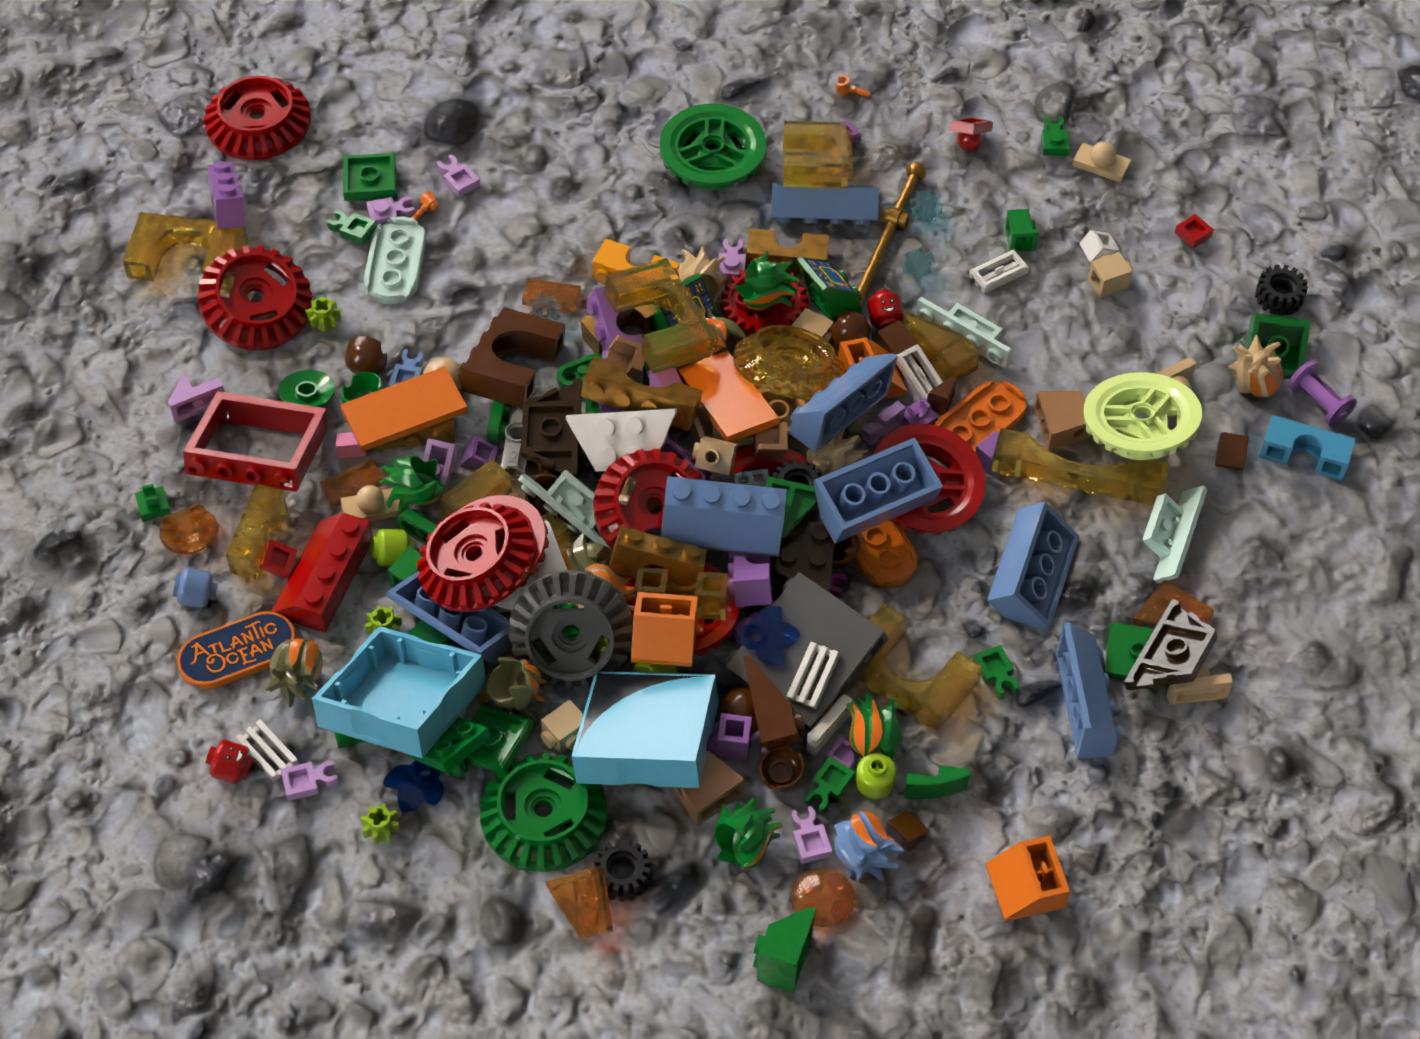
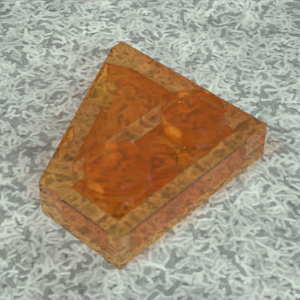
(1158, 602)
(584, 901)

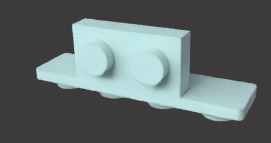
(976, 329)
(571, 500)
(1172, 529)

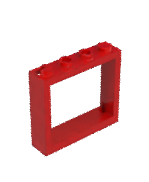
(258, 413)

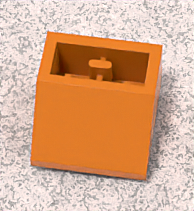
(857, 349)
(664, 629)
(1028, 879)

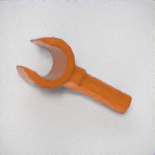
(844, 88)
(429, 204)

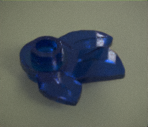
(773, 635)
(413, 787)

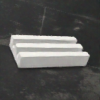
(1002, 273)
(910, 376)
(803, 669)
(828, 725)
(252, 733)

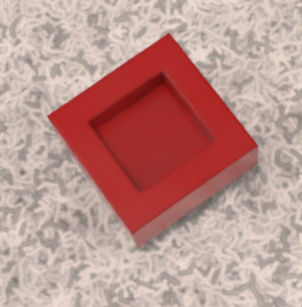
(1194, 231)
(278, 558)

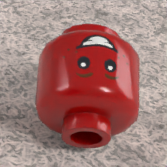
(885, 308)
(229, 761)

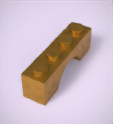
(609, 385)

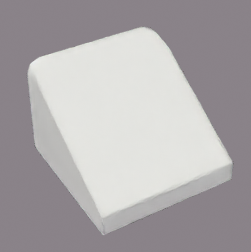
(1098, 244)

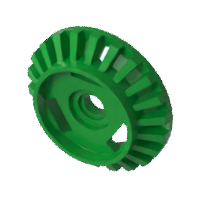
(718, 126)
(524, 840)

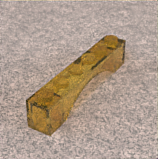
(1025, 458)

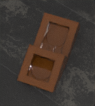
(897, 339)

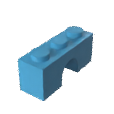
(1328, 448)

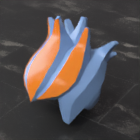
(864, 845)

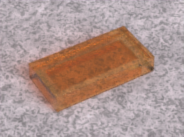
(565, 294)
(350, 482)

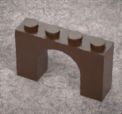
(510, 333)

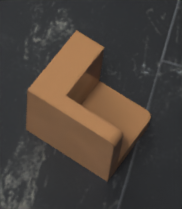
(628, 355)
(771, 442)

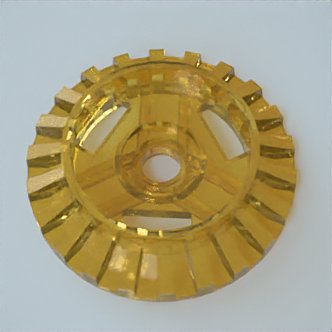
(787, 361)

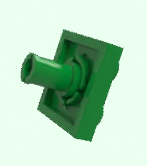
(454, 746)

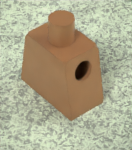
(1061, 417)
(718, 787)

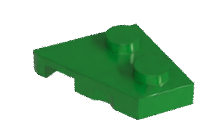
(799, 501)

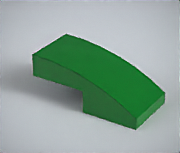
(947, 782)

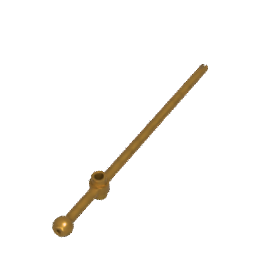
(893, 219)

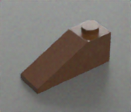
(775, 716)

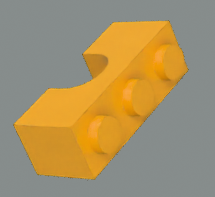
(614, 258)

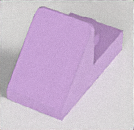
(192, 401)
(446, 459)

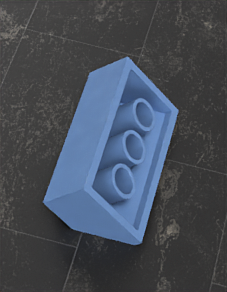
(812, 204)
(843, 401)
(876, 490)
(724, 515)
(1033, 566)
(478, 631)
(1086, 693)

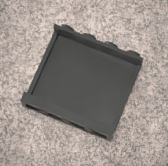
(828, 624)

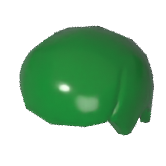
(361, 385)

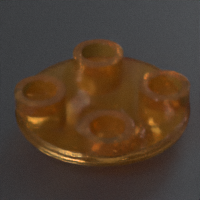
(188, 530)
(825, 891)

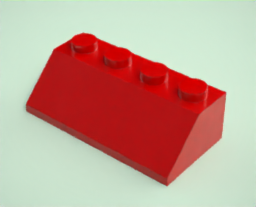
(325, 571)

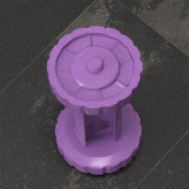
(1307, 378)

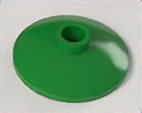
(307, 388)

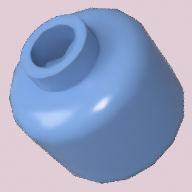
(194, 588)

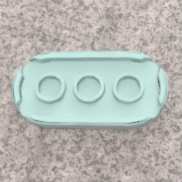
(395, 260)

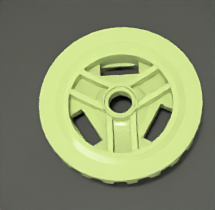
(1113, 408)

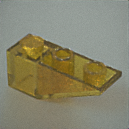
(944, 348)

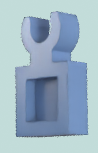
(409, 369)

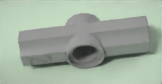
(512, 459)

